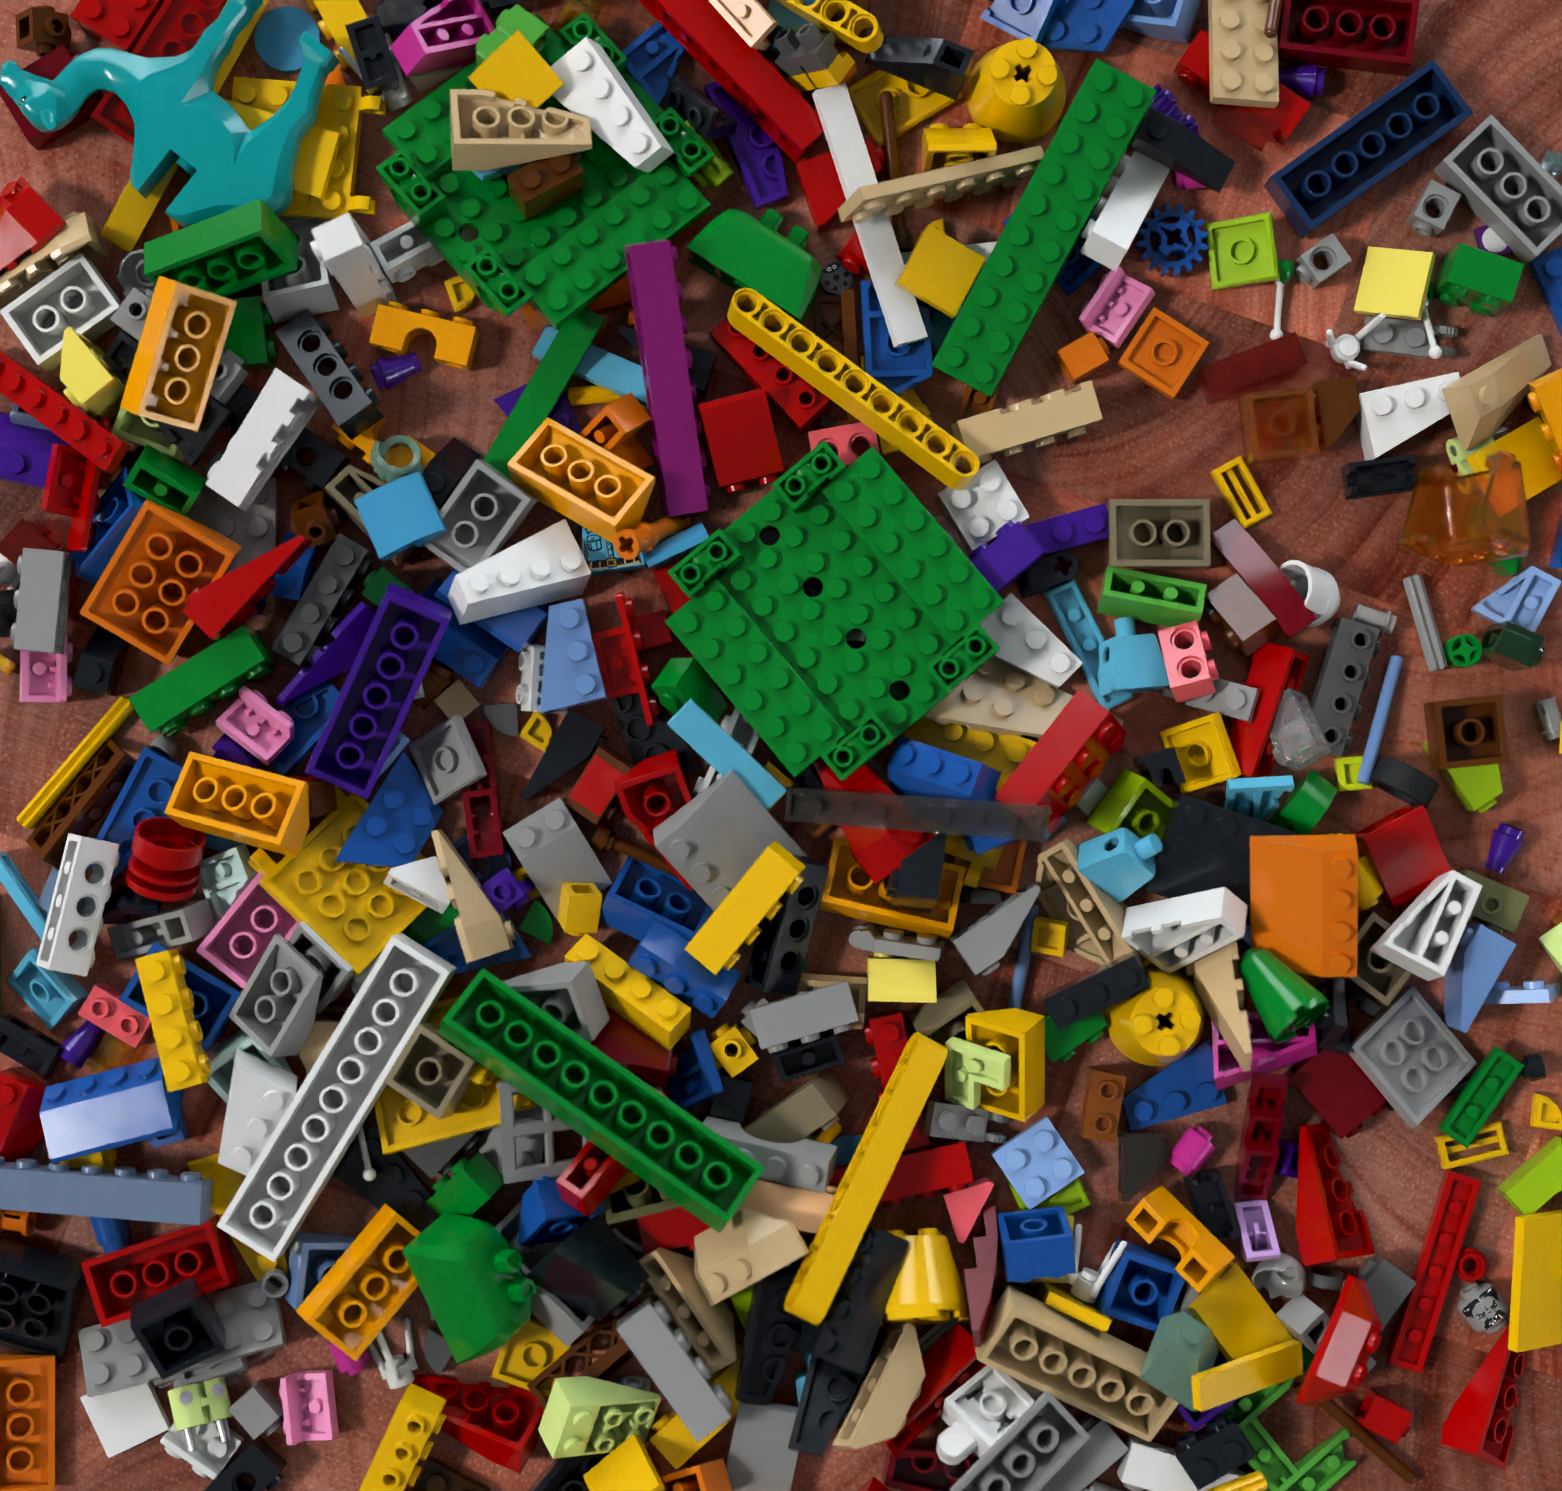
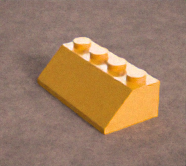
(178, 354)
(581, 480)
(241, 804)
(854, 895)
(363, 1285)

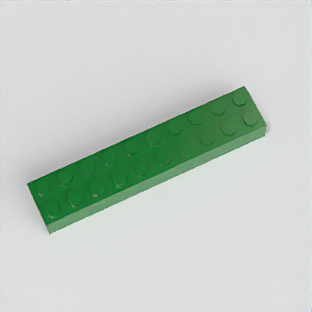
(1044, 228)
(600, 1100)

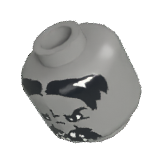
(1483, 1307)

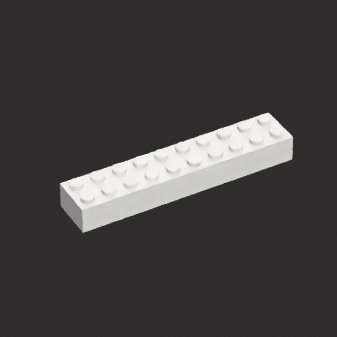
(336, 1097)

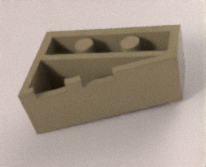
(351, 485)
(802, 1111)

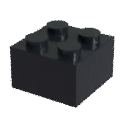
(177, 1328)

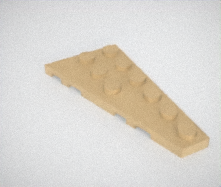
(1002, 702)

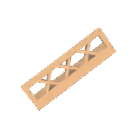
(748, 20)

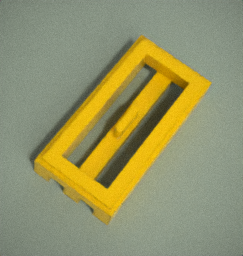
(1229, 498)
(1444, 1150)

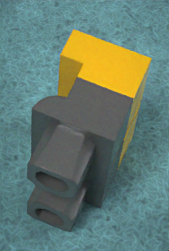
(810, 58)

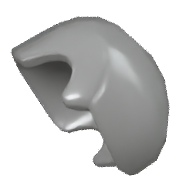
(132, 273)
(1280, 1277)

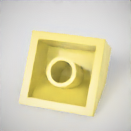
(900, 979)

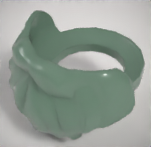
(390, 473)

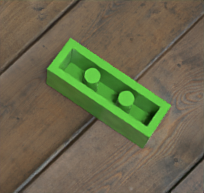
(1150, 597)

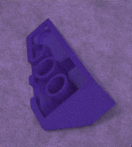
(332, 659)

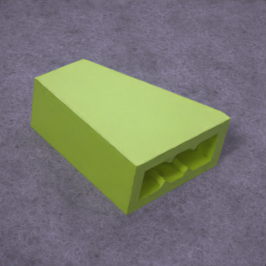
(1474, 785)

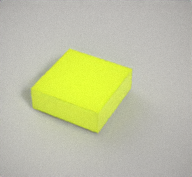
(1347, 772)

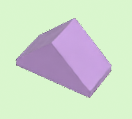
(1257, 1231)

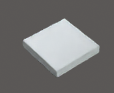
(126, 1417)

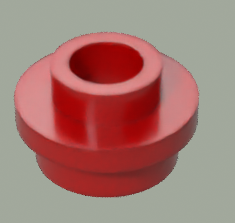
(1478, 1269)

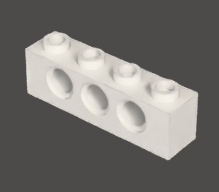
(63, 916)

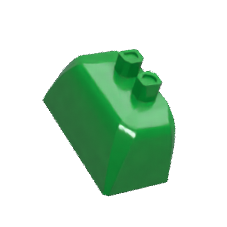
(755, 256)
(470, 1284)

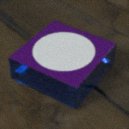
(1490, 242)

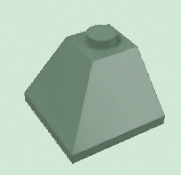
(1176, 1353)

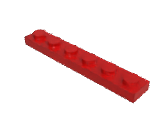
(60, 415)
(1433, 1271)

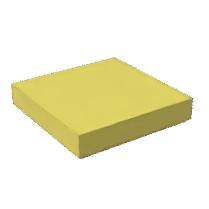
(1394, 283)

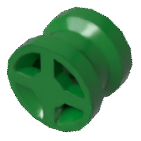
(1469, 649)

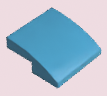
(400, 515)
(676, 546)

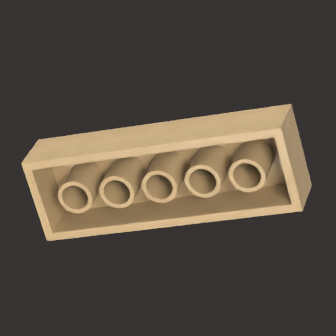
(1073, 1363)

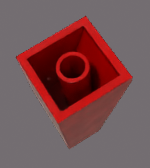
(742, 440)
(1402, 854)

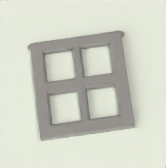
(510, 1130)

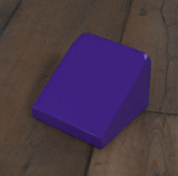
(1288, 1158)

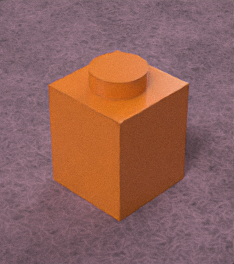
(1082, 357)

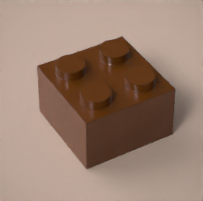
(1466, 732)

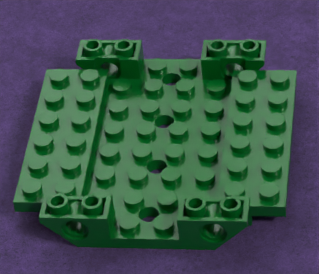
(570, 249)
(881, 573)

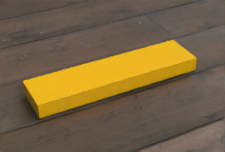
(1247, 1375)

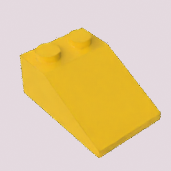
(955, 146)

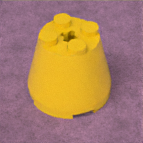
(1017, 91)
(1137, 1031)
(927, 1282)

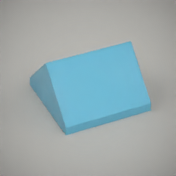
(47, 992)

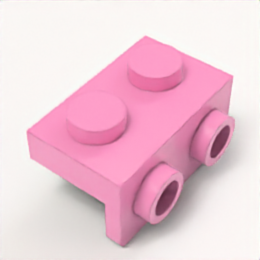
(1115, 307)
(45, 676)
(257, 725)
(309, 1406)

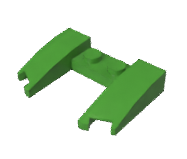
(1313, 1472)

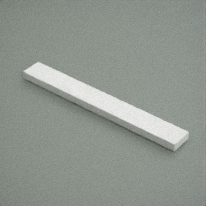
(876, 234)

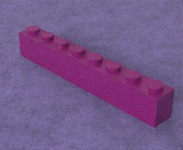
(666, 376)

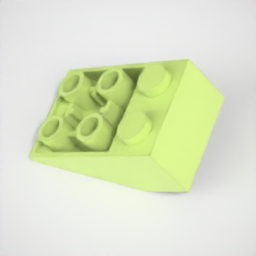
(594, 1416)

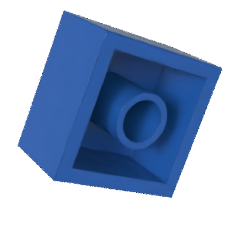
(1036, 1244)
(1140, 1287)

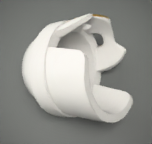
(1315, 587)

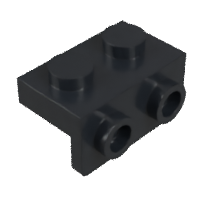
(699, 110)
(1334, 1025)
(1213, 1450)

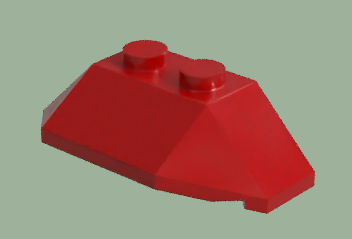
(1344, 1346)

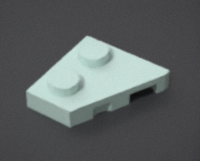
(225, 878)

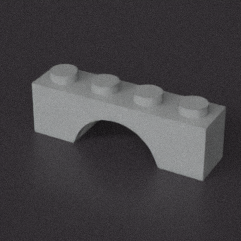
(798, 1164)

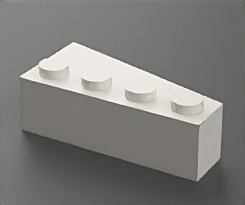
(262, 439)

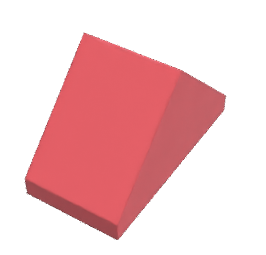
(966, 1205)

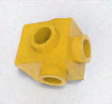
(737, 1060)

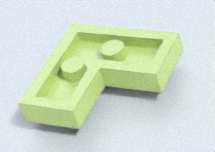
(969, 1067)

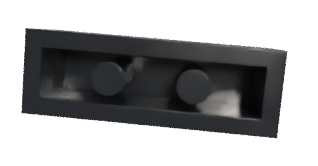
(1097, 989)

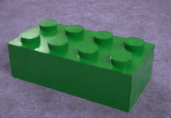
(225, 251)
(204, 681)

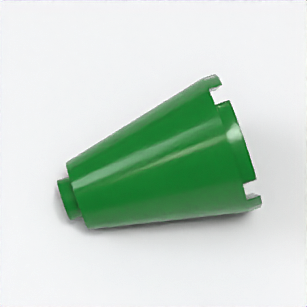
(1280, 995)

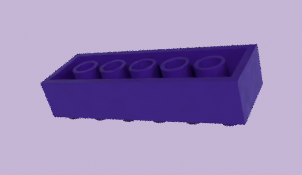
(378, 690)

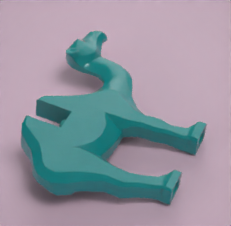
(186, 119)

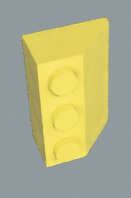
(88, 377)

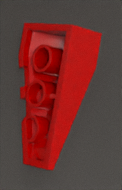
(25, 222)
(231, 598)
(653, 794)
(872, 848)
(19, 1114)
(1326, 1216)
(1482, 1415)
(489, 1419)

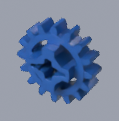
(1181, 248)

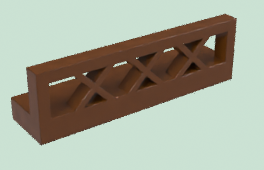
(848, 339)
(88, 807)
(601, 1369)

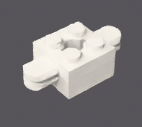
(981, 1413)

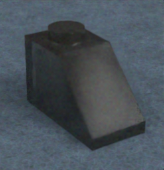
(1139, 1159)

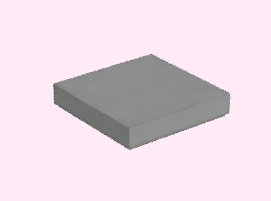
(447, 759)

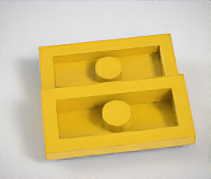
(517, 72)

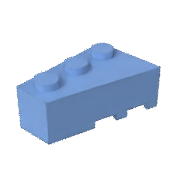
(570, 660)

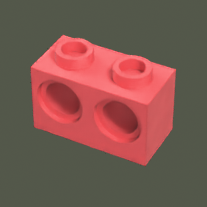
(842, 439)
(1183, 662)
(116, 1017)

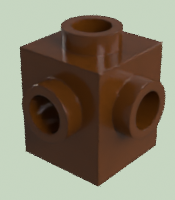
(42, 30)
(316, 518)

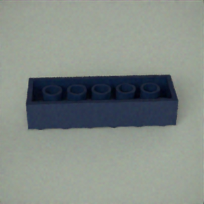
(1368, 149)

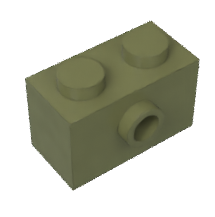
(1497, 904)

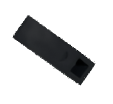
(925, 62)

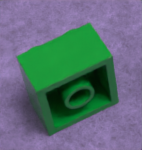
(1476, 280)

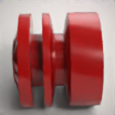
(165, 859)

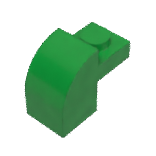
(1305, 804)

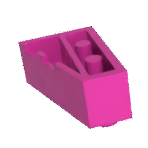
(442, 37)
(1265, 1053)

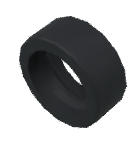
(1404, 782)

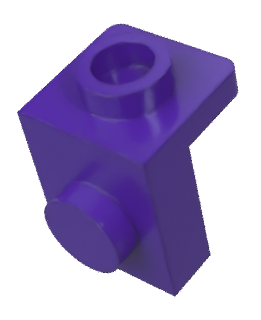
(506, 891)

